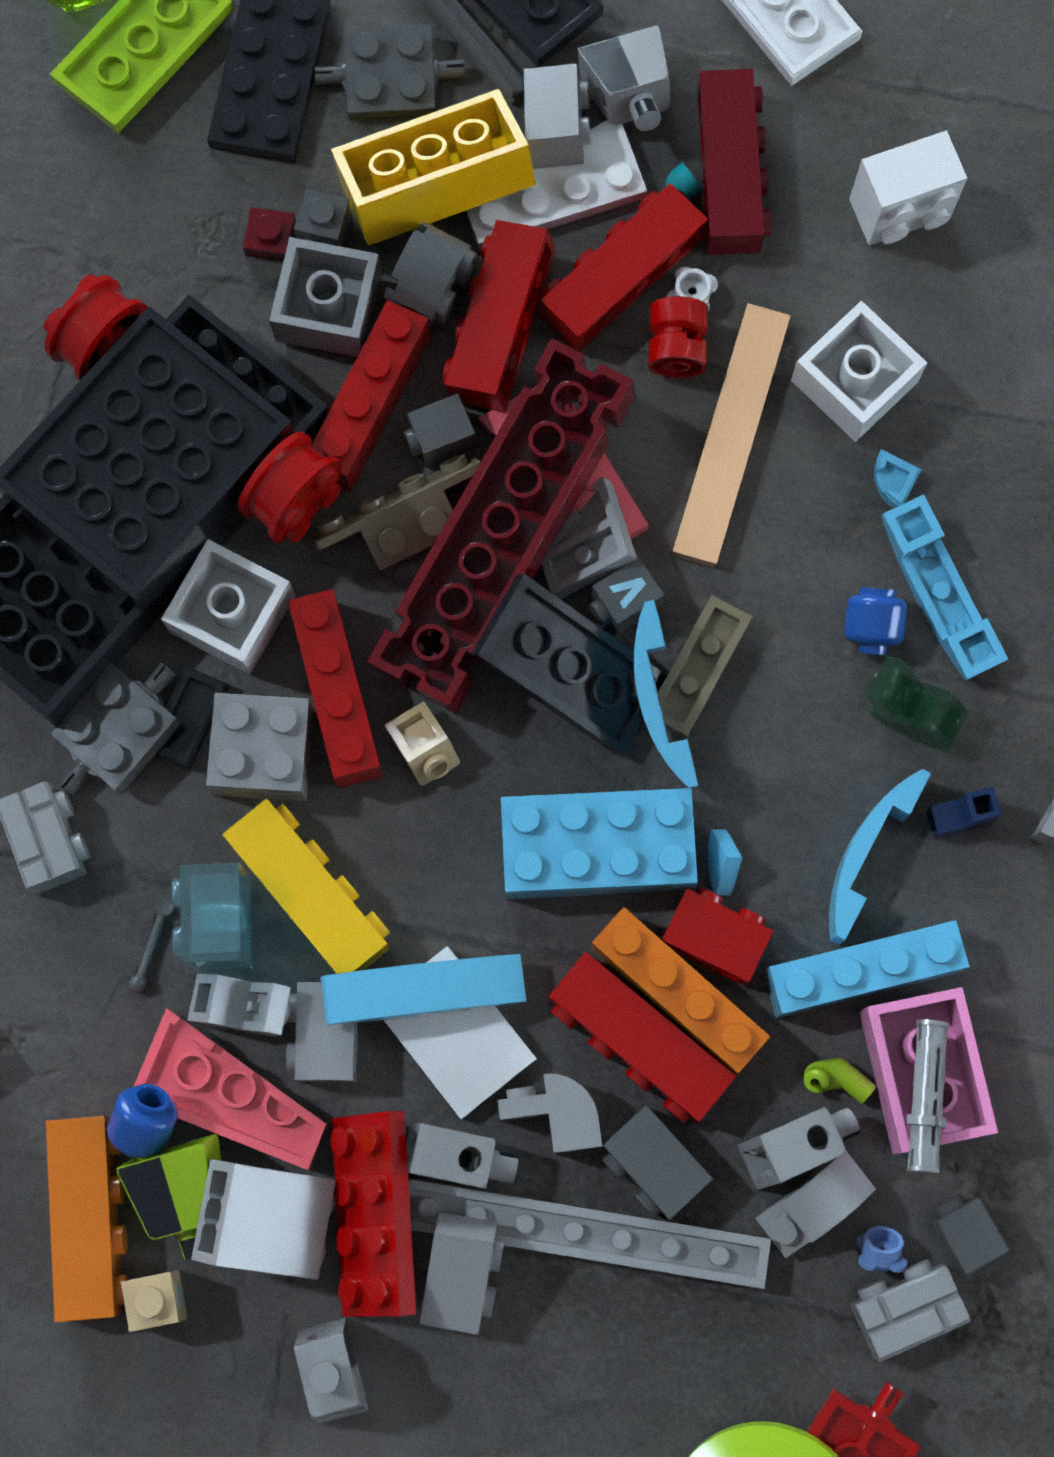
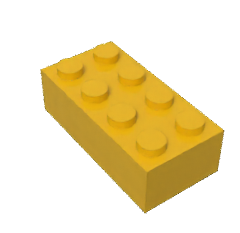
(434, 166)

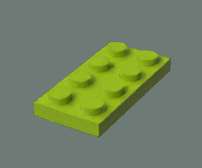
(135, 54)

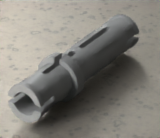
(927, 1106)

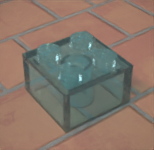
(214, 917)

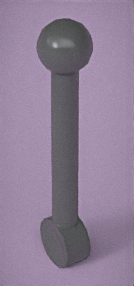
(165, 909)

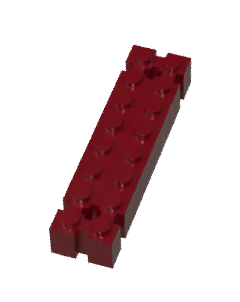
(503, 521)

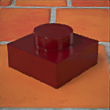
(268, 233)

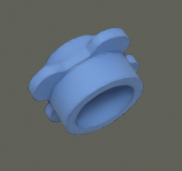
(881, 1250)

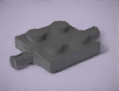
(389, 71)
(116, 728)

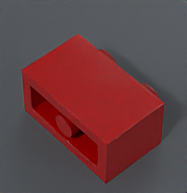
(717, 936)

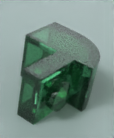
(913, 707)

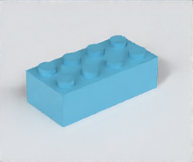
(598, 843)

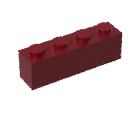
(731, 162)

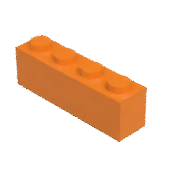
(679, 991)
(85, 1219)

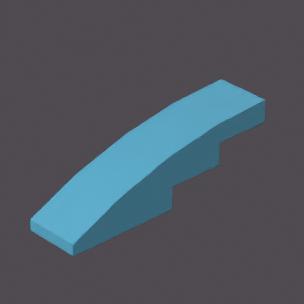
(422, 989)

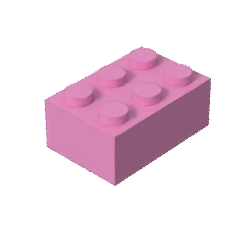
(891, 1045)

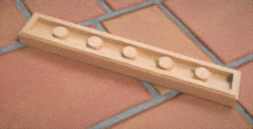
(731, 436)

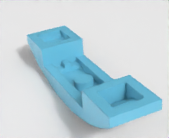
(940, 590)
(650, 639)
(844, 902)

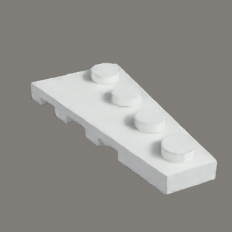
(570, 191)

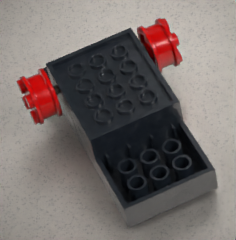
(128, 477)

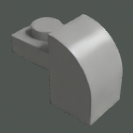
(240, 1004)
(569, 1109)
(816, 1204)

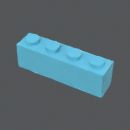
(866, 969)

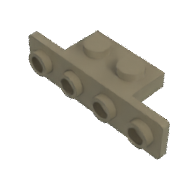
(403, 520)

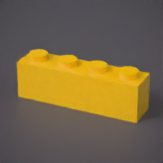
(306, 890)

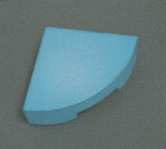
(894, 478)
(723, 861)

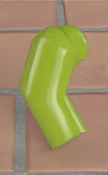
(837, 1074)

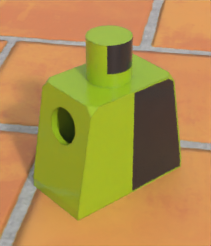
(171, 1188)

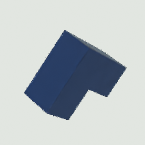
(963, 814)

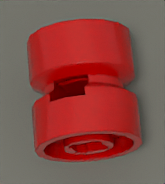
(678, 337)

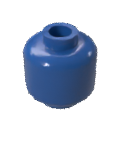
(875, 620)
(142, 1121)

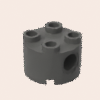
(430, 273)

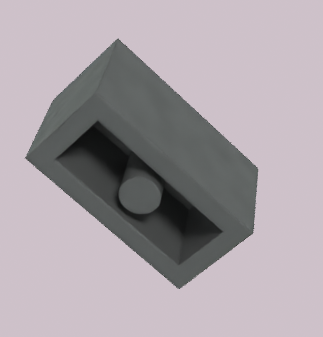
(655, 1163)

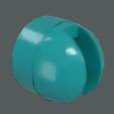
(684, 181)

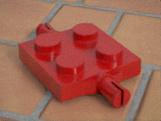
(862, 1430)

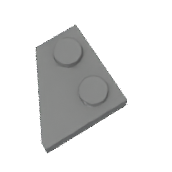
(589, 544)

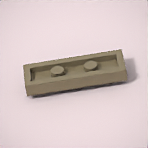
(701, 664)

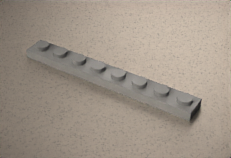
(599, 1234)

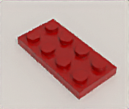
(373, 1215)

